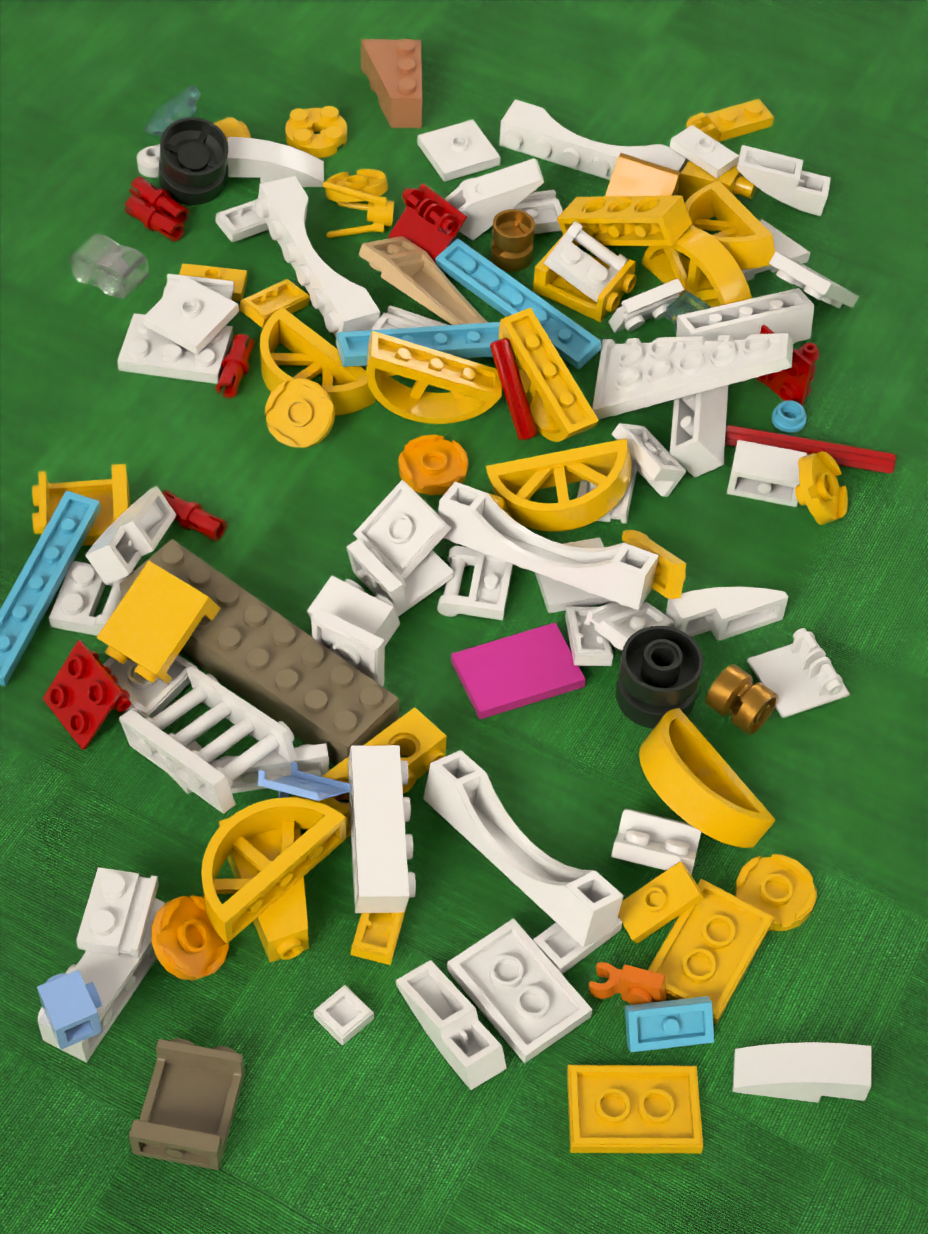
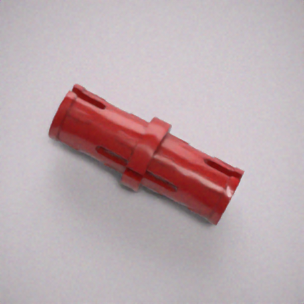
(162, 198)
(154, 218)
(235, 366)
(192, 516)

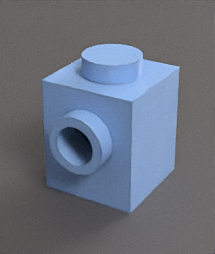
(70, 1008)

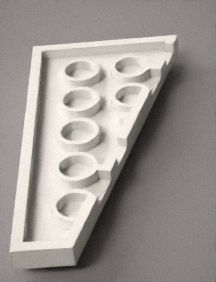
(674, 367)

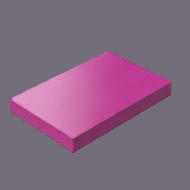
(517, 670)

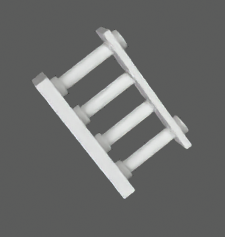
(193, 767)

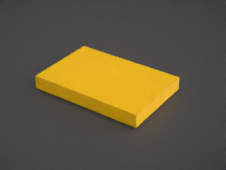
(711, 947)
(634, 1109)

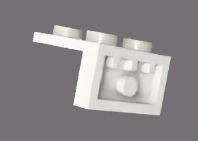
(404, 594)

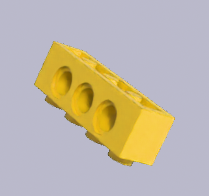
(629, 219)
(416, 738)

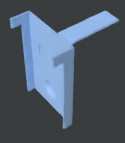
(304, 785)

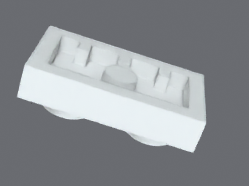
(651, 458)
(655, 841)

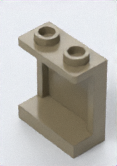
(189, 1104)

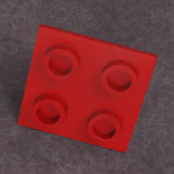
(428, 220)
(794, 382)
(84, 694)

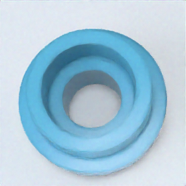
(789, 416)

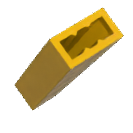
(284, 923)

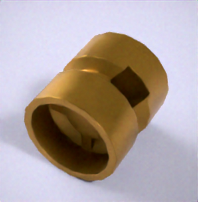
(512, 240)
(745, 702)

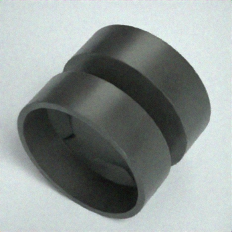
(193, 160)
(658, 674)

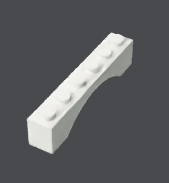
(535, 133)
(341, 302)
(612, 572)
(572, 897)

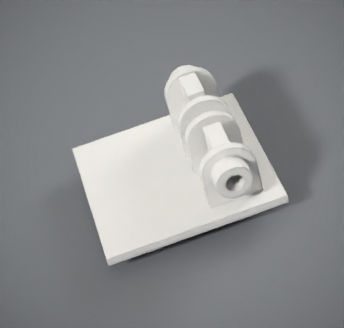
(799, 675)

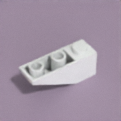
(493, 193)

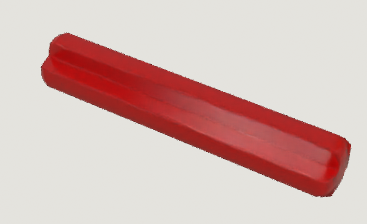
(513, 389)

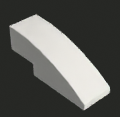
(272, 162)
(784, 179)
(131, 536)
(726, 610)
(452, 1024)
(803, 1071)

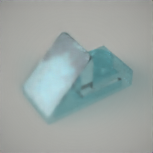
(177, 108)

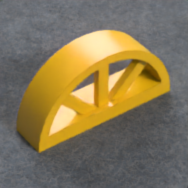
(741, 232)
(708, 274)
(311, 350)
(471, 384)
(551, 391)
(602, 464)
(701, 784)
(254, 895)

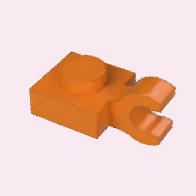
(633, 983)

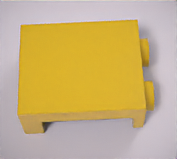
(561, 291)
(111, 493)
(155, 622)

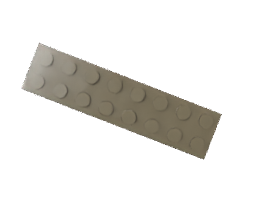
(277, 662)

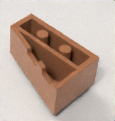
(396, 78)

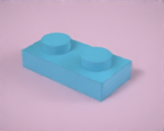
(669, 1024)

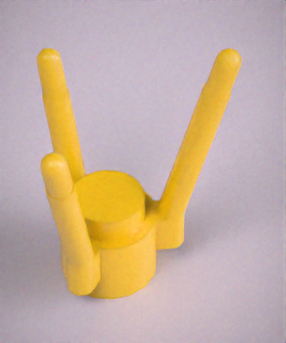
(378, 211)

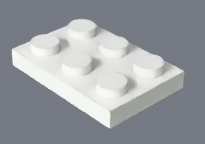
(812, 282)
(156, 355)
(519, 990)

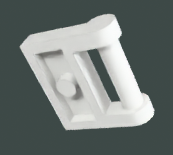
(579, 267)
(488, 585)
(80, 599)

